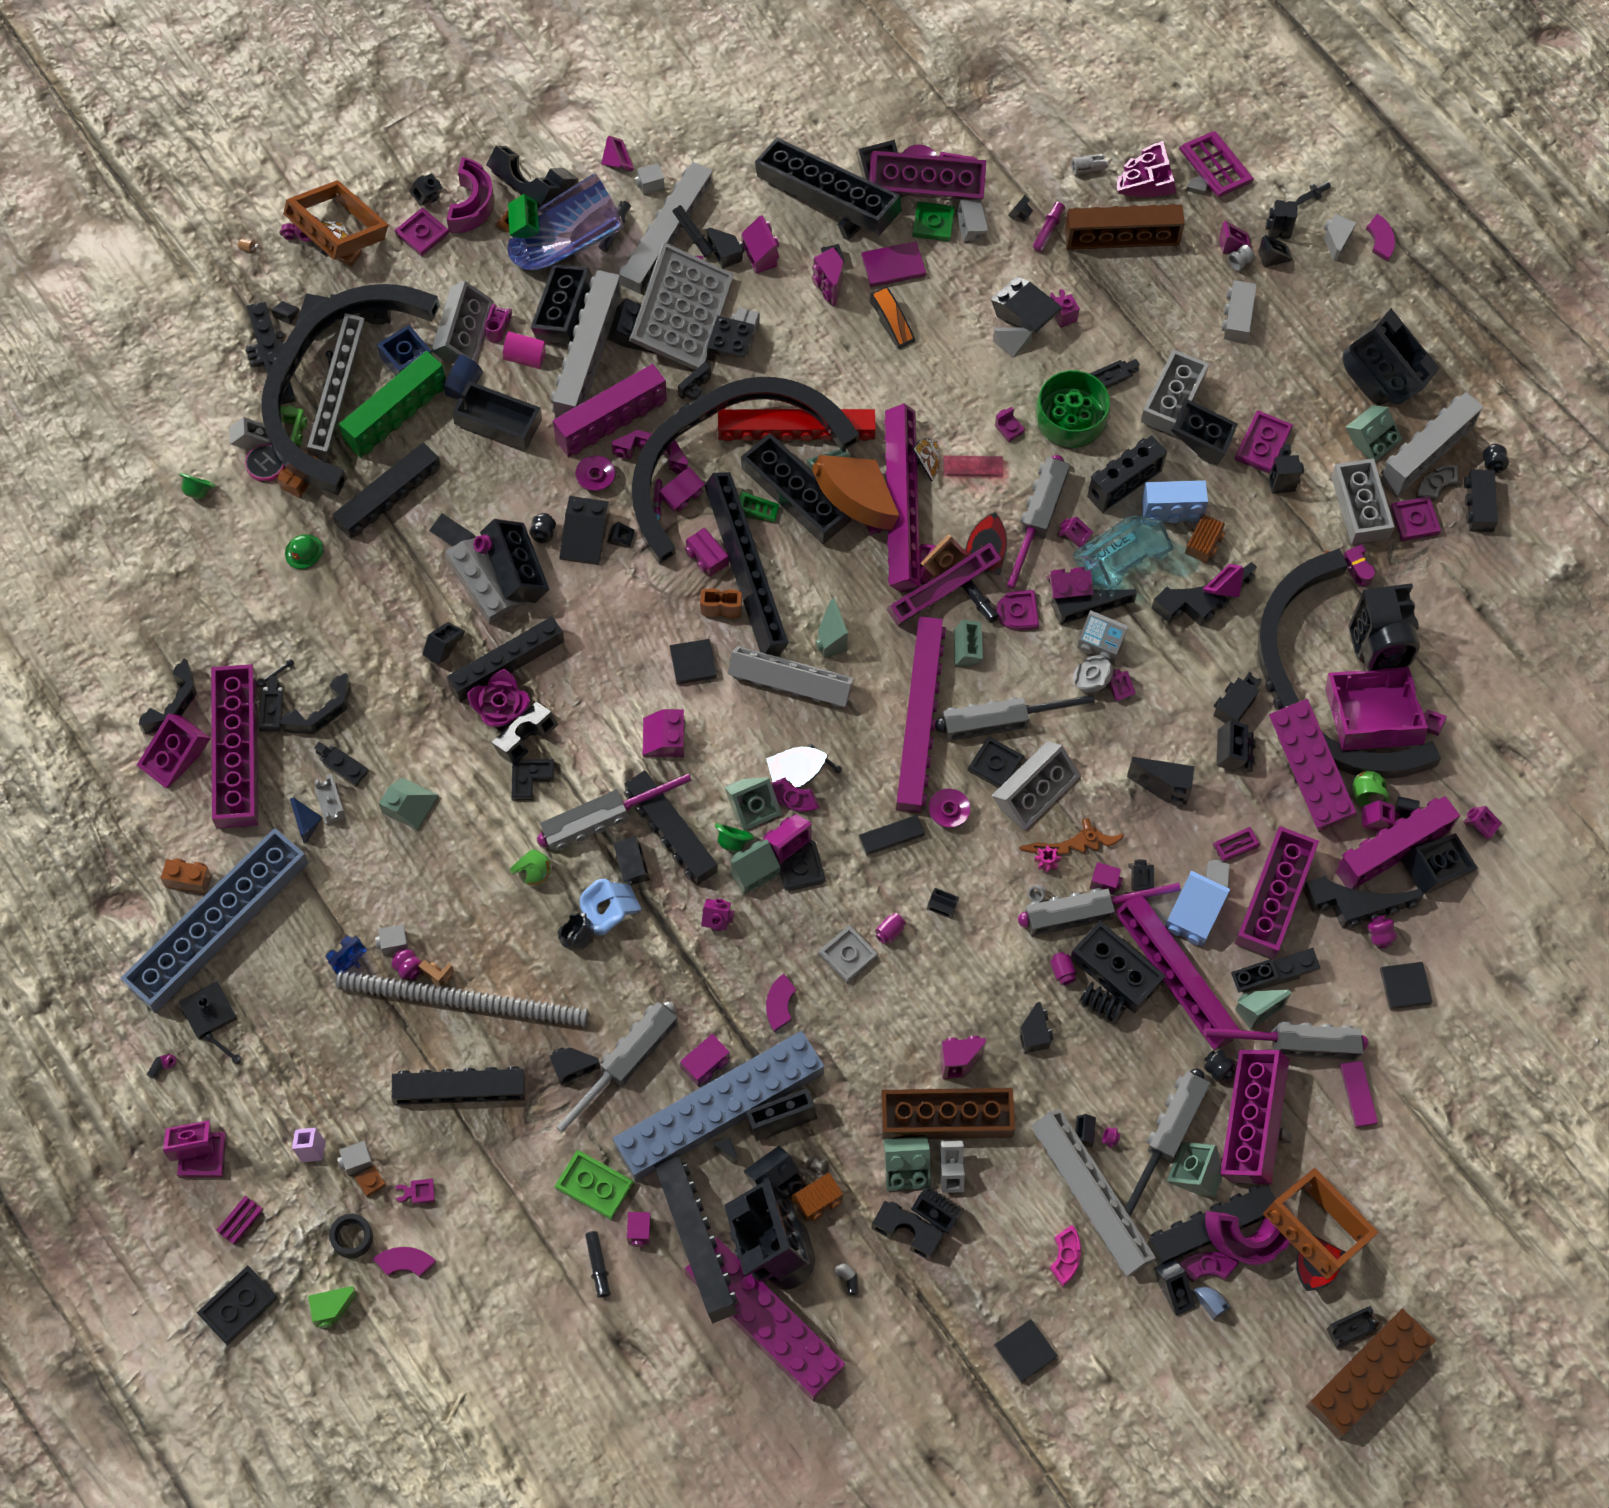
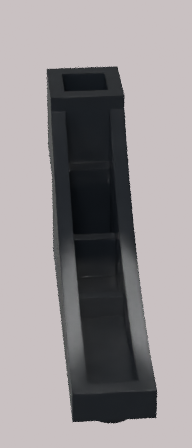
(1194, 601)
(1354, 905)

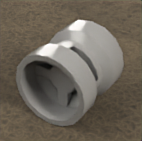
(1241, 257)

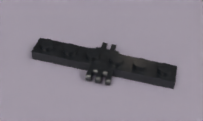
(267, 344)

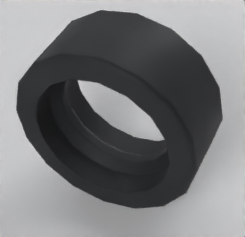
(344, 1220)

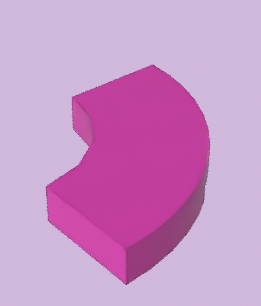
(1068, 1255)

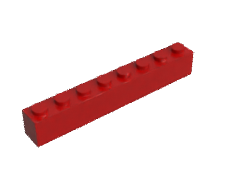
(787, 424)

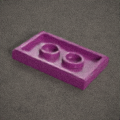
(893, 264)
(1263, 441)

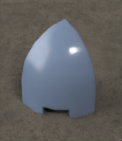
(1211, 1300)

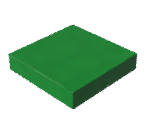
(933, 221)

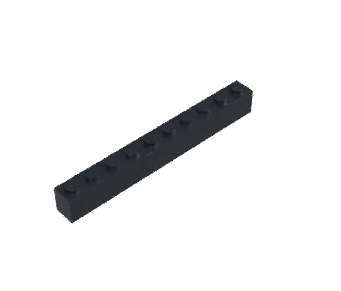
(746, 564)

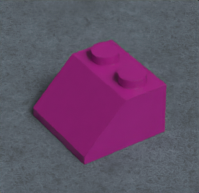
(664, 734)
(789, 837)

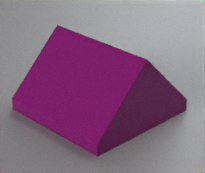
(188, 1141)

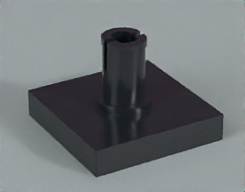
(207, 1010)

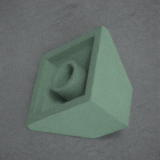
(832, 632)
(753, 801)
(407, 802)
(1261, 1005)
(1197, 1169)

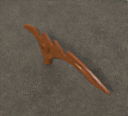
(1087, 837)

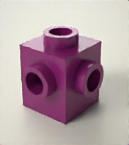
(717, 914)

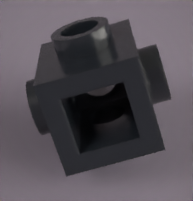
(426, 189)

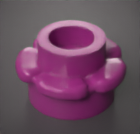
(288, 231)
(482, 544)
(1111, 1137)

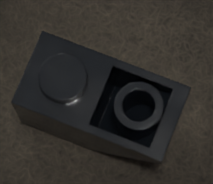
(1034, 1030)

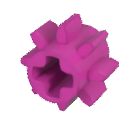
(1047, 864)

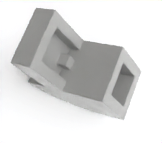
(952, 1166)

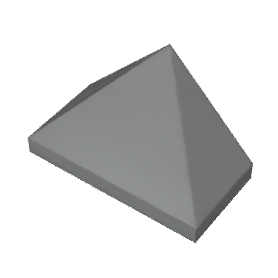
(1012, 339)

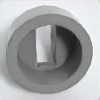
(1035, 895)

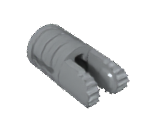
(1088, 164)

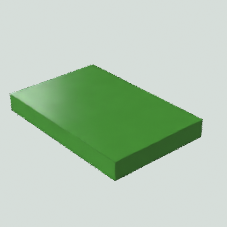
(594, 1185)

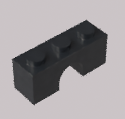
(534, 721)
(892, 1218)

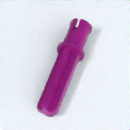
(1051, 221)

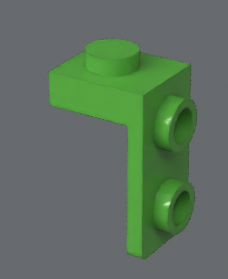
(294, 416)

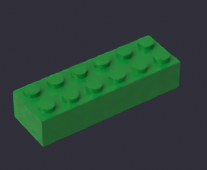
(393, 404)

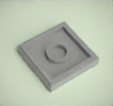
(848, 954)

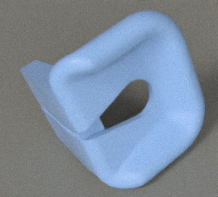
(622, 903)

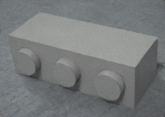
(1238, 311)

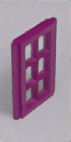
(1228, 155)

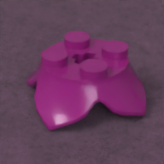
(503, 688)

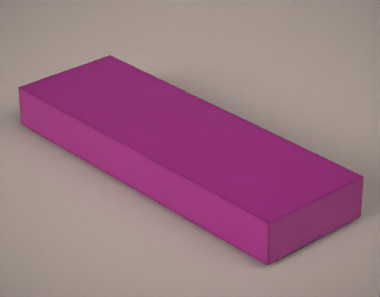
(1358, 1094)

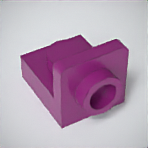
(1008, 424)
(1075, 530)
(1121, 685)
(1483, 821)

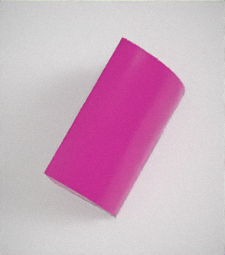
(524, 350)

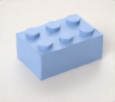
(1175, 501)

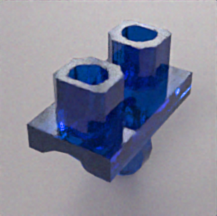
(347, 956)

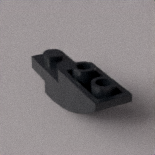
(1275, 972)

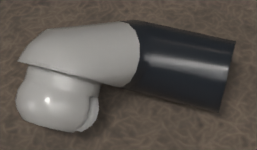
(850, 1276)

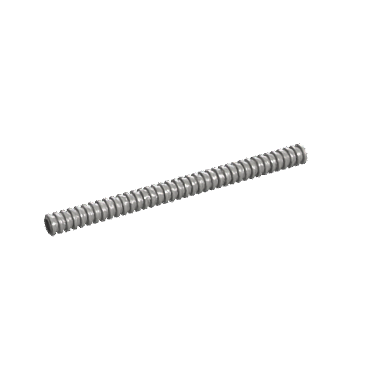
(462, 998)

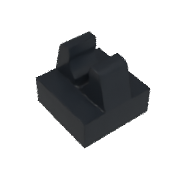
(1022, 209)

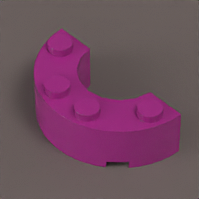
(478, 207)
(1253, 1250)

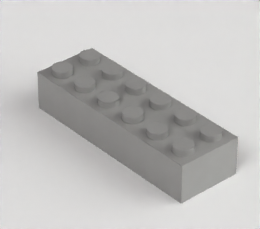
(1430, 444)

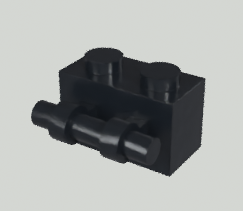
(1285, 471)
(1235, 746)

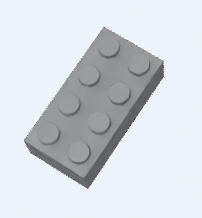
(1178, 380)
(1362, 501)

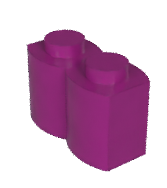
(682, 489)

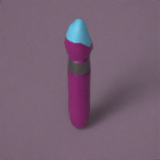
(657, 499)

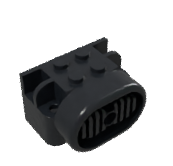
(1388, 361)
(1385, 627)
(770, 1237)

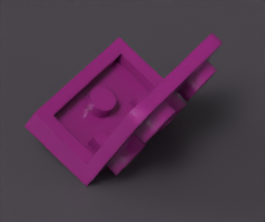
(1074, 583)

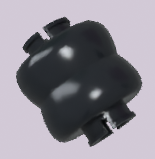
(1495, 458)
(542, 528)
(1219, 1065)

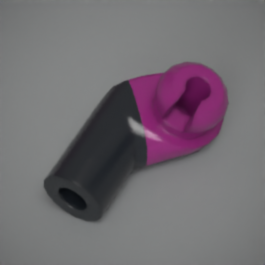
(161, 1063)

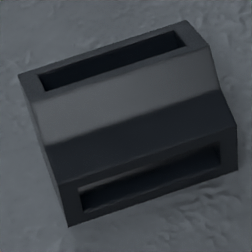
(943, 903)
(1086, 1129)

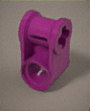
(497, 323)

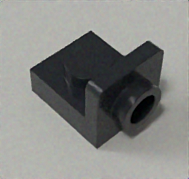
(1141, 875)

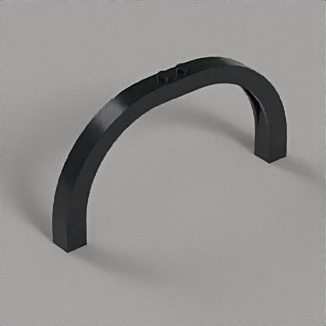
(283, 367)
(706, 406)
(1277, 683)

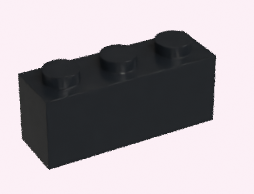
(1481, 500)
(781, 1114)

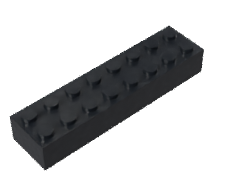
(828, 186)

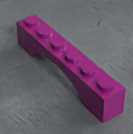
(943, 584)

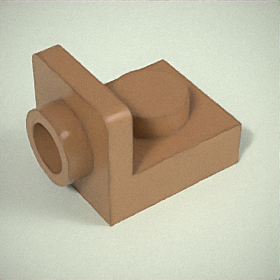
(432, 972)

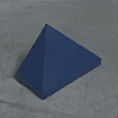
(306, 819)

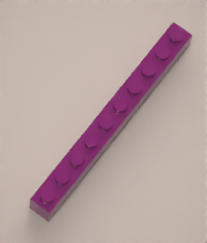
(903, 488)
(919, 715)

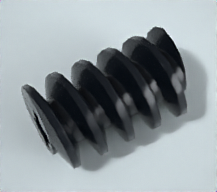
(1103, 1003)

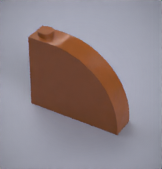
(856, 489)

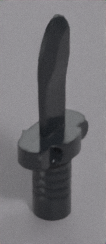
(1315, 192)

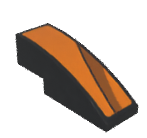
(892, 317)

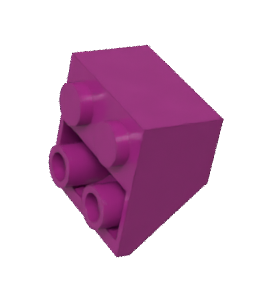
(760, 245)
(828, 274)
(960, 1056)

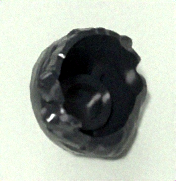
(577, 932)

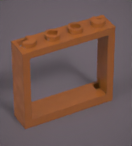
(296, 212)
(1337, 1207)

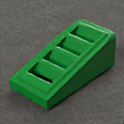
(757, 501)

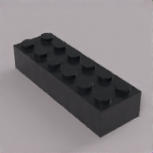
(793, 487)

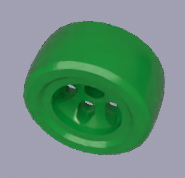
(1081, 395)

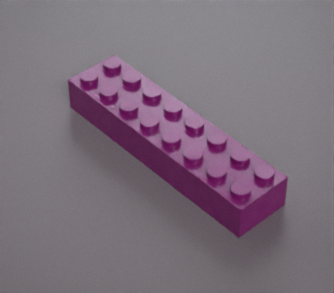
(234, 746)
(778, 1330)

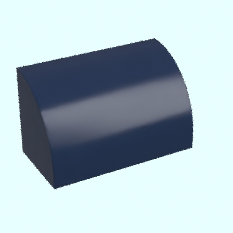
(461, 373)

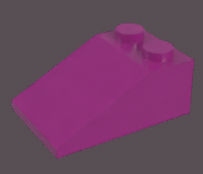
(173, 750)

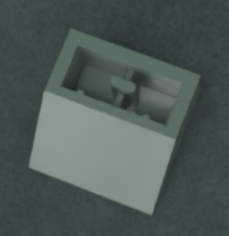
(1374, 432)
(754, 866)
(907, 1163)

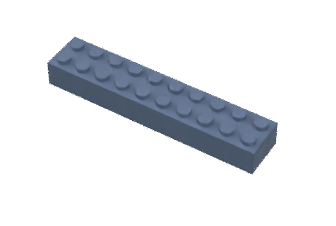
(214, 920)
(718, 1105)

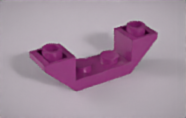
(625, 447)

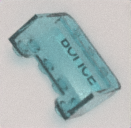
(1123, 548)

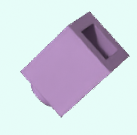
(308, 1145)

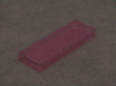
(973, 466)

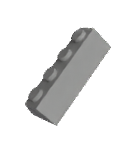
(462, 323)
(479, 580)
(1036, 785)

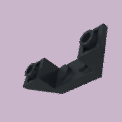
(152, 719)
(295, 723)

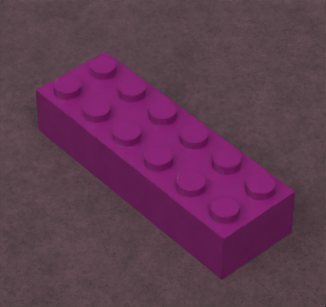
(929, 175)
(610, 410)
(1313, 765)
(1393, 844)
(1276, 892)
(1255, 1116)

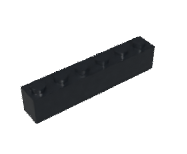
(386, 490)
(508, 656)
(672, 830)
(458, 1086)
(1193, 1235)

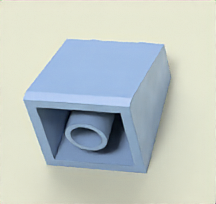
(1197, 908)

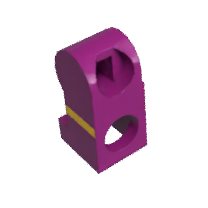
(1358, 566)

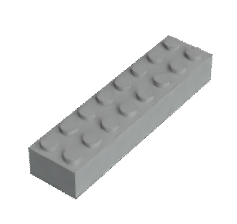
(588, 343)

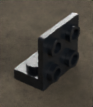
(729, 337)

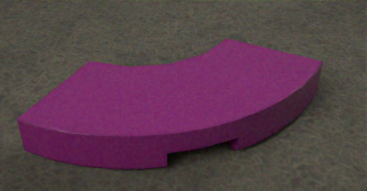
(1383, 237)
(793, 797)
(777, 1002)
(404, 1259)
(1208, 1264)

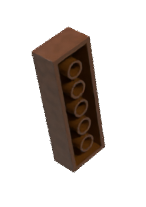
(1124, 226)
(948, 1113)
(1370, 1373)

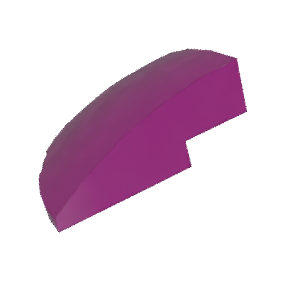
(1148, 174)

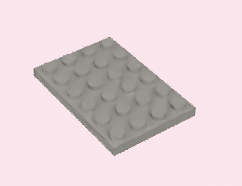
(681, 306)

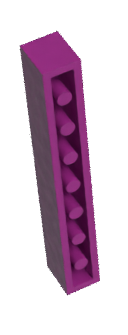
(1178, 970)

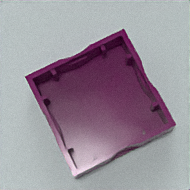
(1375, 708)

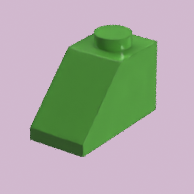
(330, 1305)

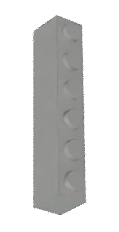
(790, 676)

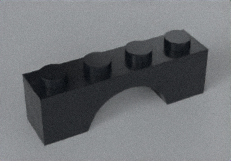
(505, 164)

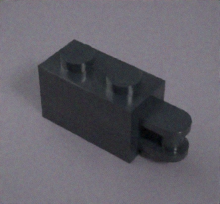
(1237, 699)

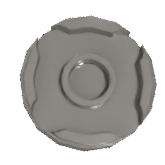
(1093, 674)

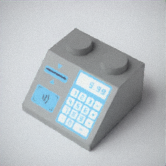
(1102, 636)

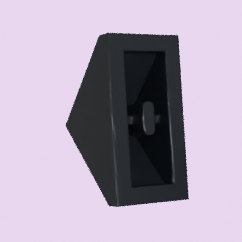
(561, 178)
(1273, 252)

